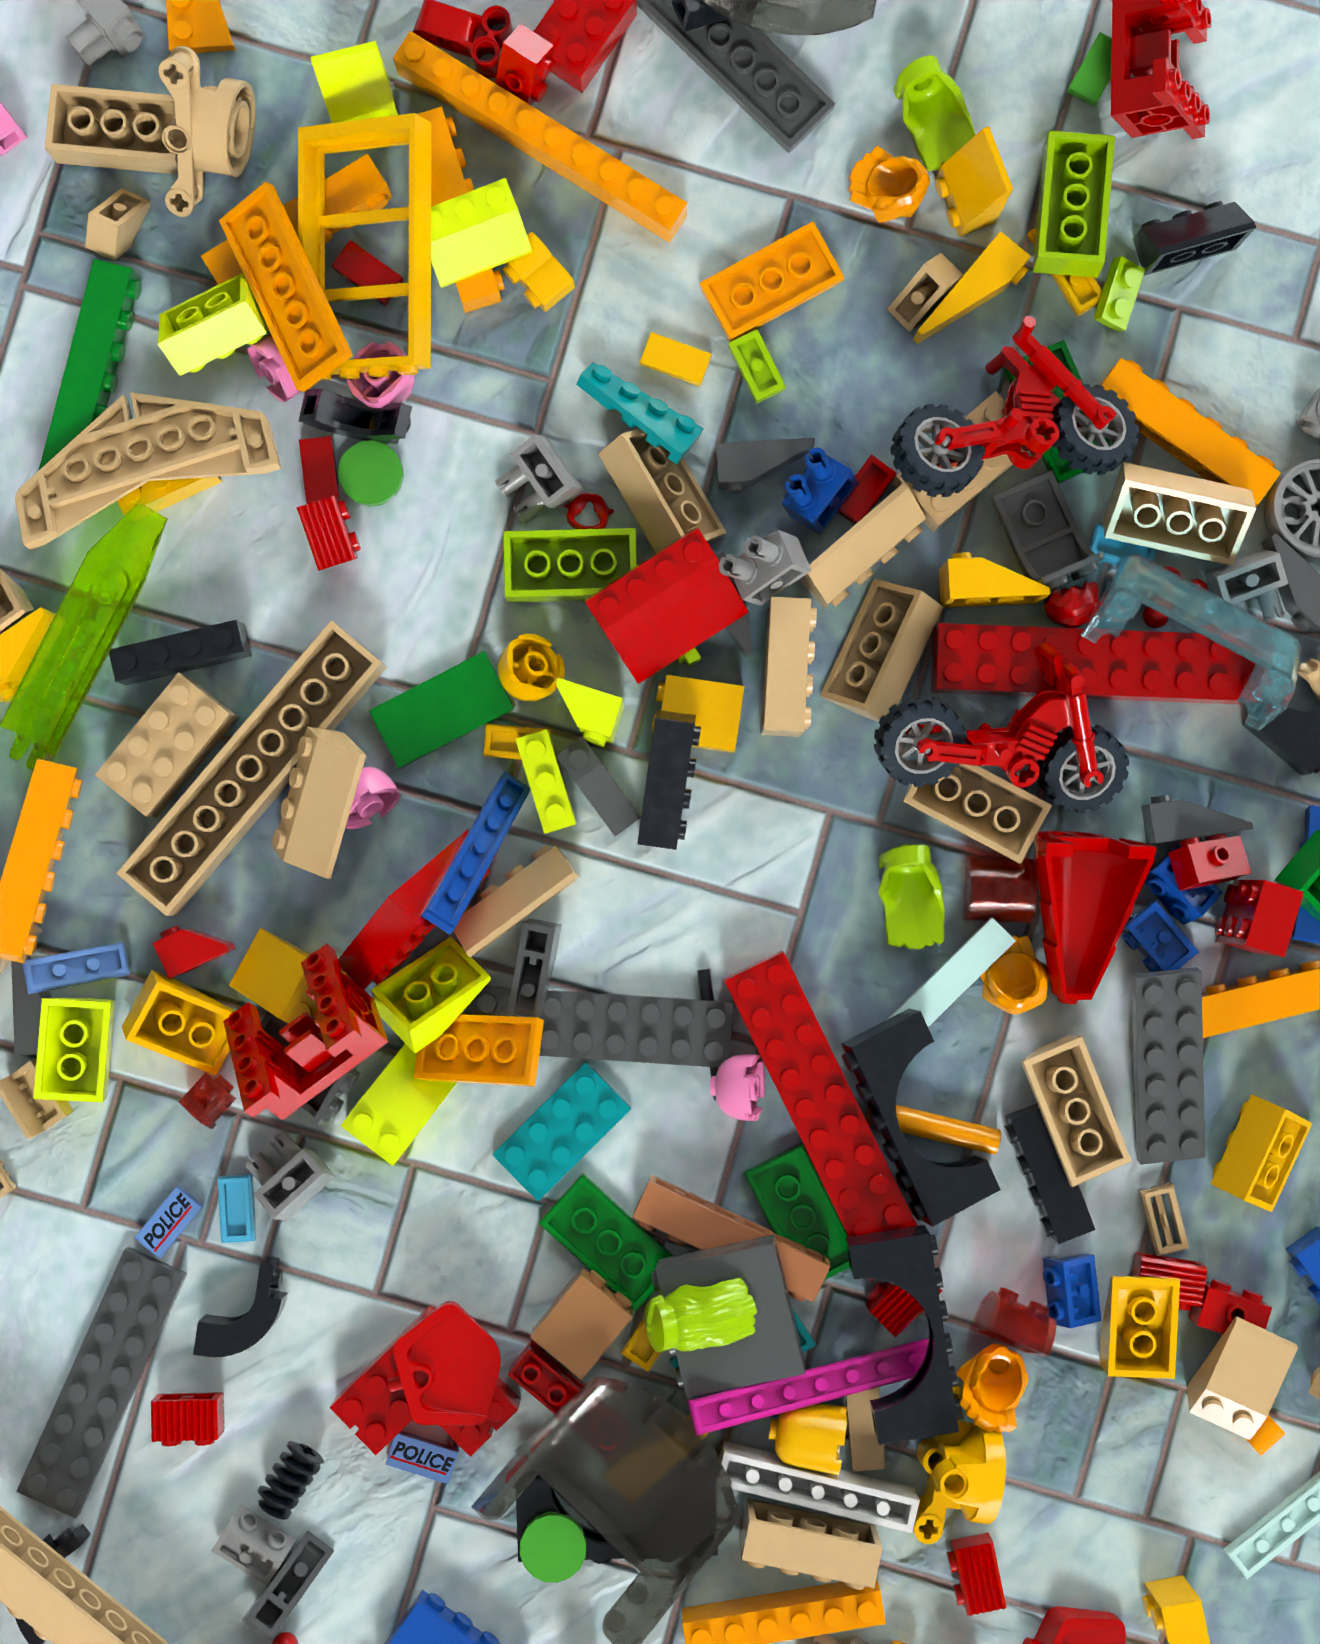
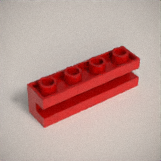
(544, 1377)

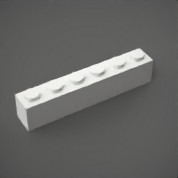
(843, 1495)

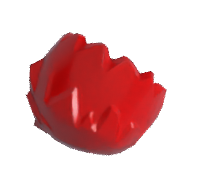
(1073, 605)

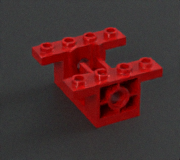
(1145, 70)
(319, 1049)

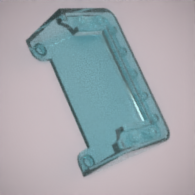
(1272, 649)

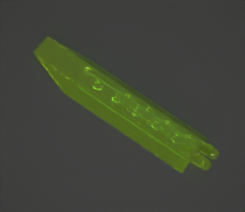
(82, 634)

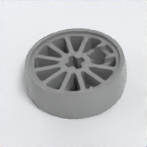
(1275, 504)

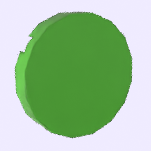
(370, 473)
(553, 1547)

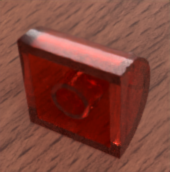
(999, 889)
(1016, 1324)

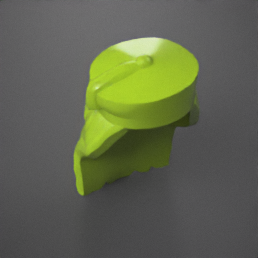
(933, 111)
(911, 897)
(700, 1316)

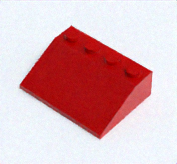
(666, 605)

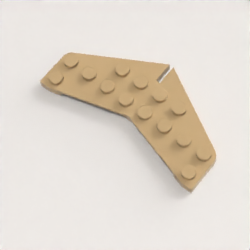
(122, 453)

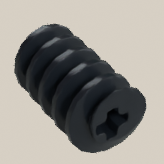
(291, 1480)

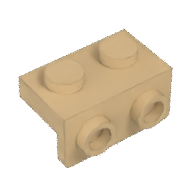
(31, 1114)

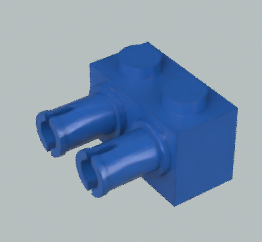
(819, 492)

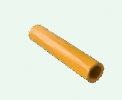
(946, 1130)

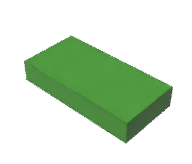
(1093, 72)

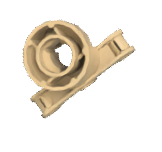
(216, 127)

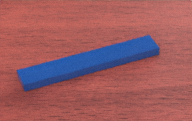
(476, 853)

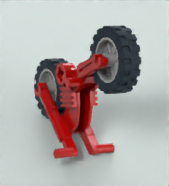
(1028, 411)
(1028, 738)

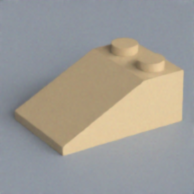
(1241, 1378)

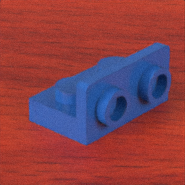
(1183, 904)
(1158, 939)
(1072, 1290)

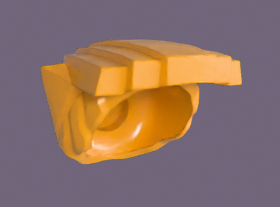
(888, 184)
(1016, 979)
(993, 1387)

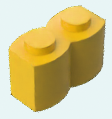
(540, 275)

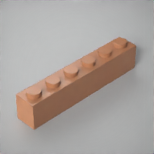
(707, 1225)

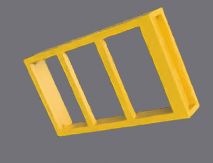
(360, 135)

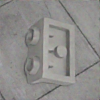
(253, 1545)

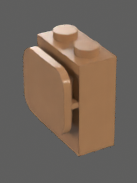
(582, 1322)

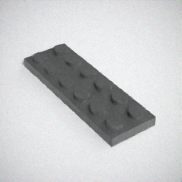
(1168, 1065)

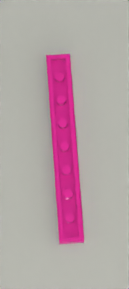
(813, 1387)

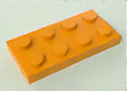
(771, 281)
(484, 1051)

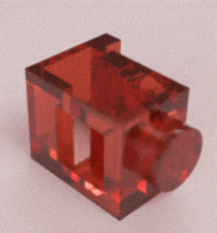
(198, 1099)

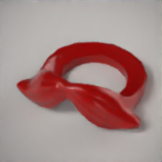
(579, 503)

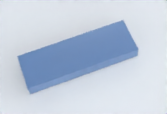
(76, 968)

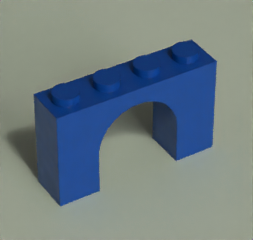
(434, 1623)

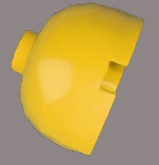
(530, 668)

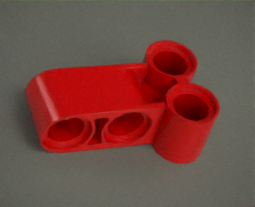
(465, 32)

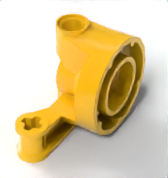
(964, 1478)

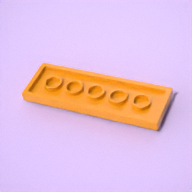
(285, 287)

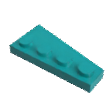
(653, 416)

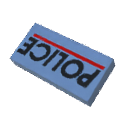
(169, 1221)
(422, 1457)

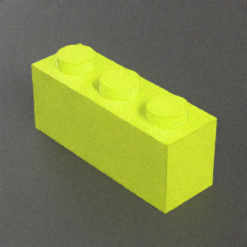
(546, 781)

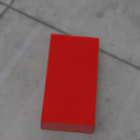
(364, 269)
(319, 468)
(873, 481)

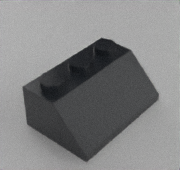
(1192, 236)

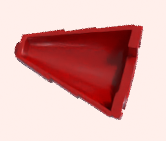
(1084, 904)

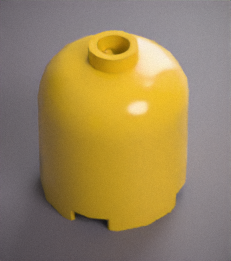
(811, 1437)

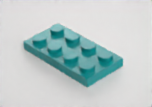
(562, 1131)

